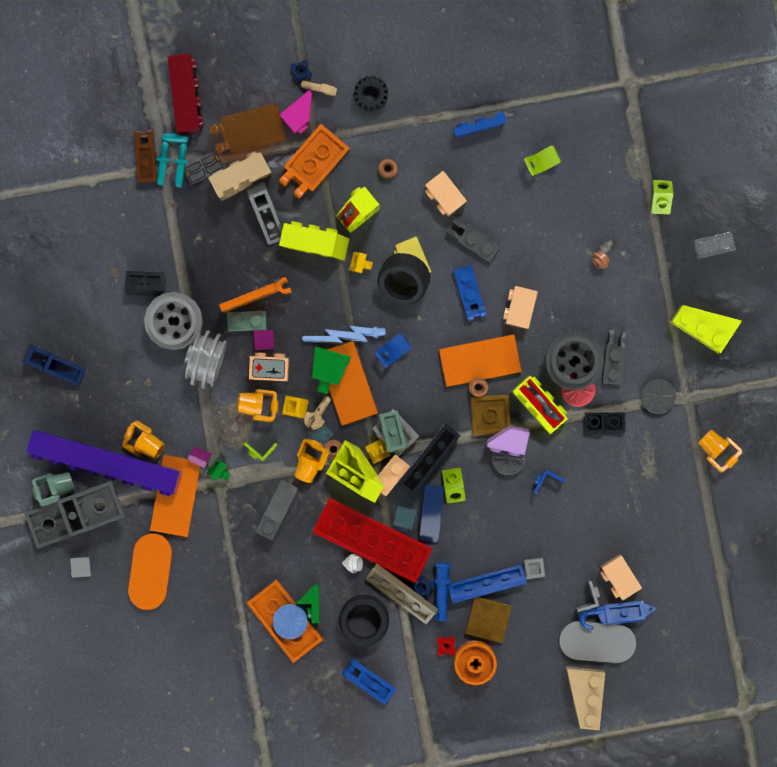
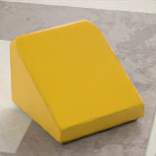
(295, 407)

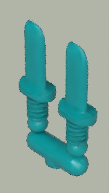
(178, 138)

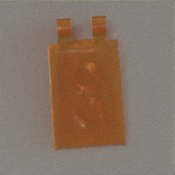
(250, 130)

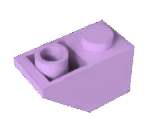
(510, 439)

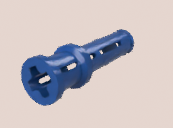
(442, 581)

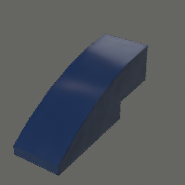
(53, 364)
(431, 513)

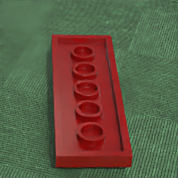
(372, 540)

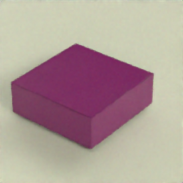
(264, 340)
(199, 457)

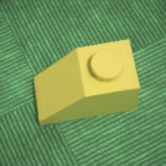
(412, 247)

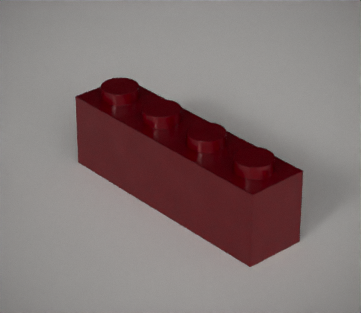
(184, 93)

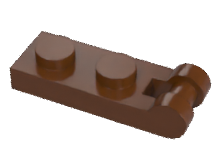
(145, 156)

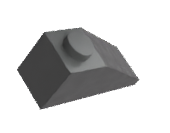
(265, 212)
(277, 510)

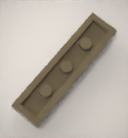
(401, 594)

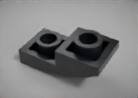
(605, 422)

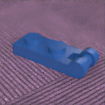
(480, 125)
(469, 292)
(369, 681)

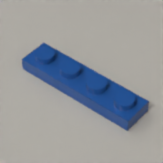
(487, 583)

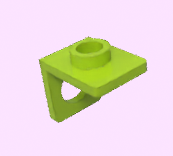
(542, 160)
(662, 197)
(255, 454)
(453, 484)

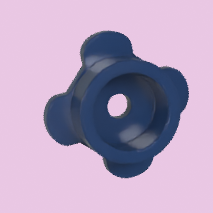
(305, 74)
(418, 588)

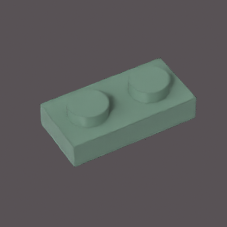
(246, 321)
(392, 431)

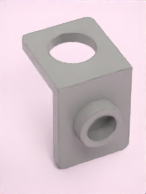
(595, 594)

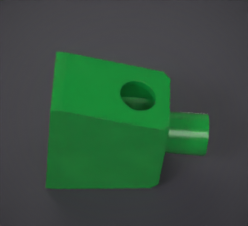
(328, 368)

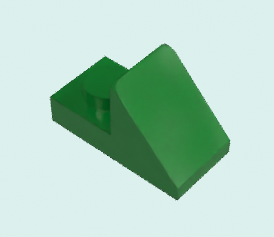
(312, 597)

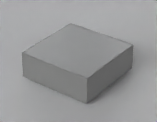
(80, 567)
(534, 568)

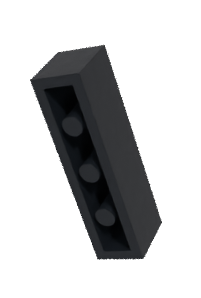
(429, 459)

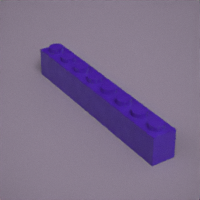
(105, 462)

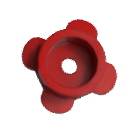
(450, 649)

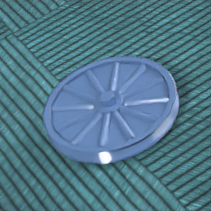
(290, 621)

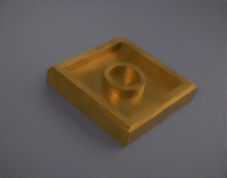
(490, 414)
(488, 619)

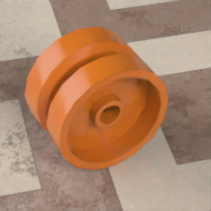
(478, 673)

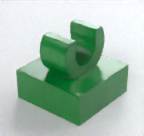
(218, 470)

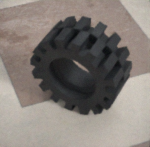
(379, 101)

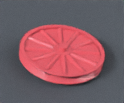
(578, 397)

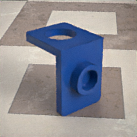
(393, 349)
(539, 479)

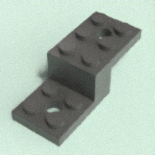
(74, 514)

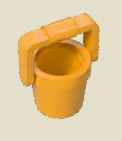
(252, 404)
(146, 443)
(715, 445)
(308, 464)

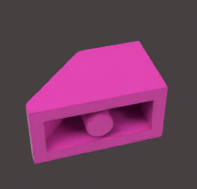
(299, 113)

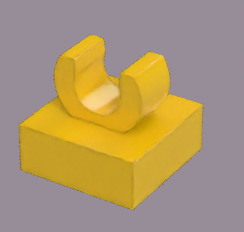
(358, 262)
(377, 451)

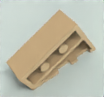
(240, 175)
(587, 695)

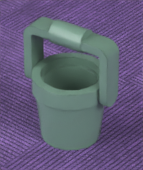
(58, 484)

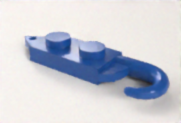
(618, 613)

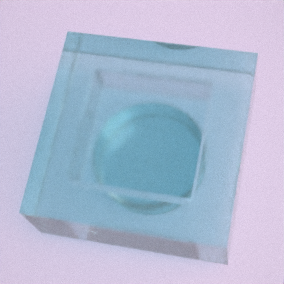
(321, 434)
(404, 517)

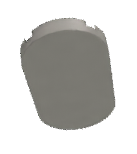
(602, 644)

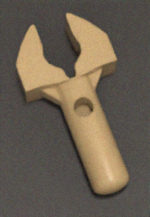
(324, 88)
(317, 415)

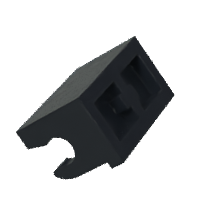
(145, 283)

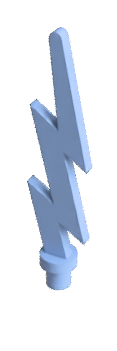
(357, 335)

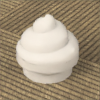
(353, 563)

